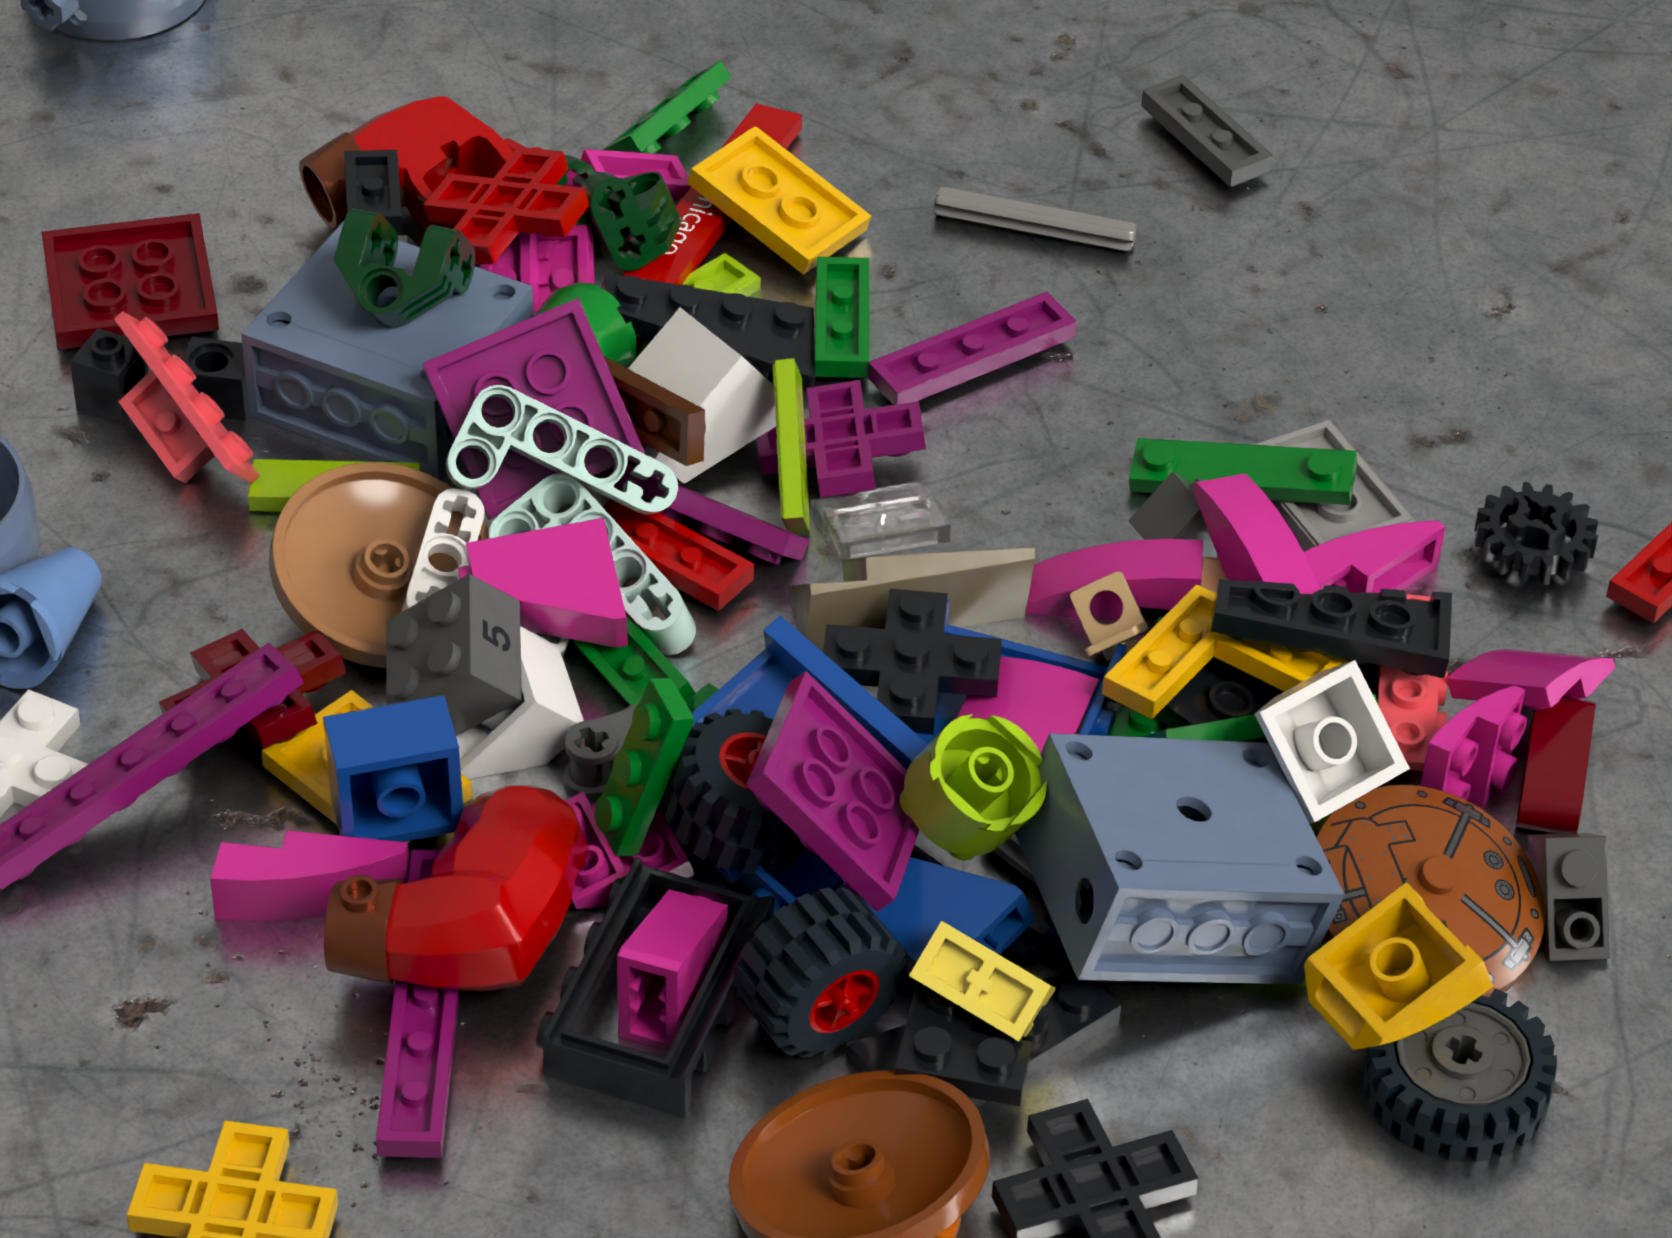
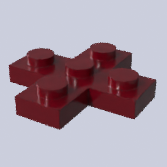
(310, 654)

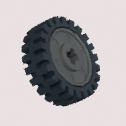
(1466, 1080)

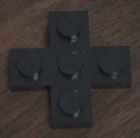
(915, 658)
(1091, 1182)

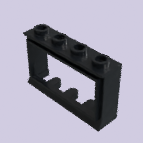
(628, 1072)

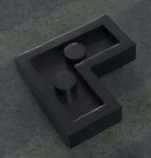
(944, 1046)

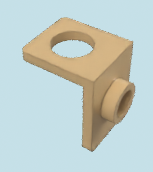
(1104, 636)

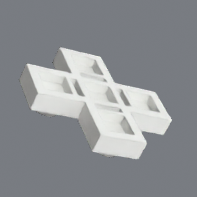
(30, 748)

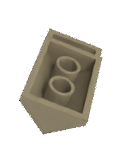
(980, 587)

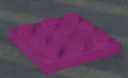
(549, 360)
(836, 791)

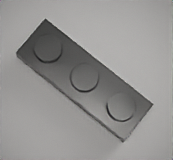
(1207, 130)

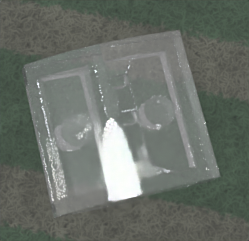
(882, 520)

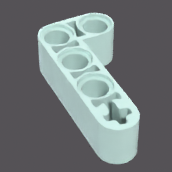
(568, 460)
(540, 510)

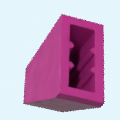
(559, 577)
(666, 965)

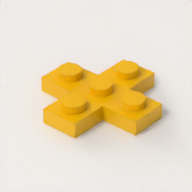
(235, 1196)

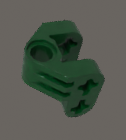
(624, 207)
(367, 259)

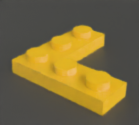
(1184, 644)

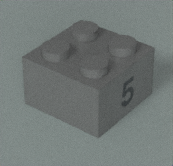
(460, 647)

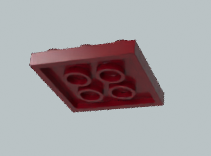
(132, 267)

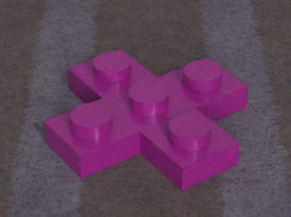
(846, 437)

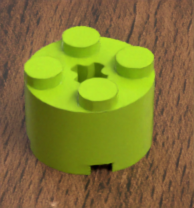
(974, 785)

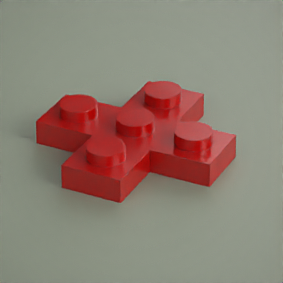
(516, 200)

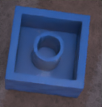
(395, 771)

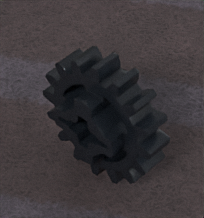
(1536, 533)

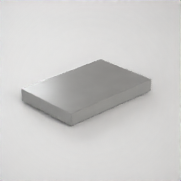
(1371, 500)

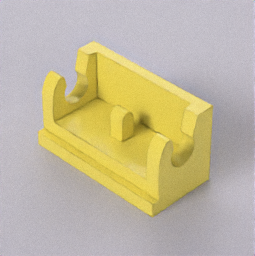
(981, 981)

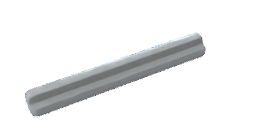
(1035, 219)

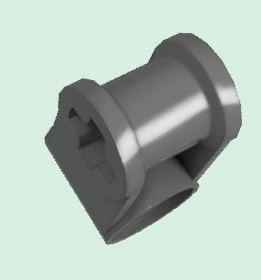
(602, 742)

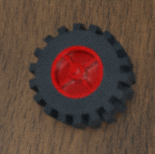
(715, 806)
(820, 972)

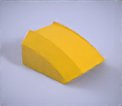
(1393, 973)

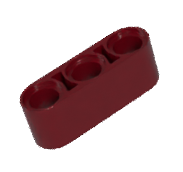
(1556, 767)

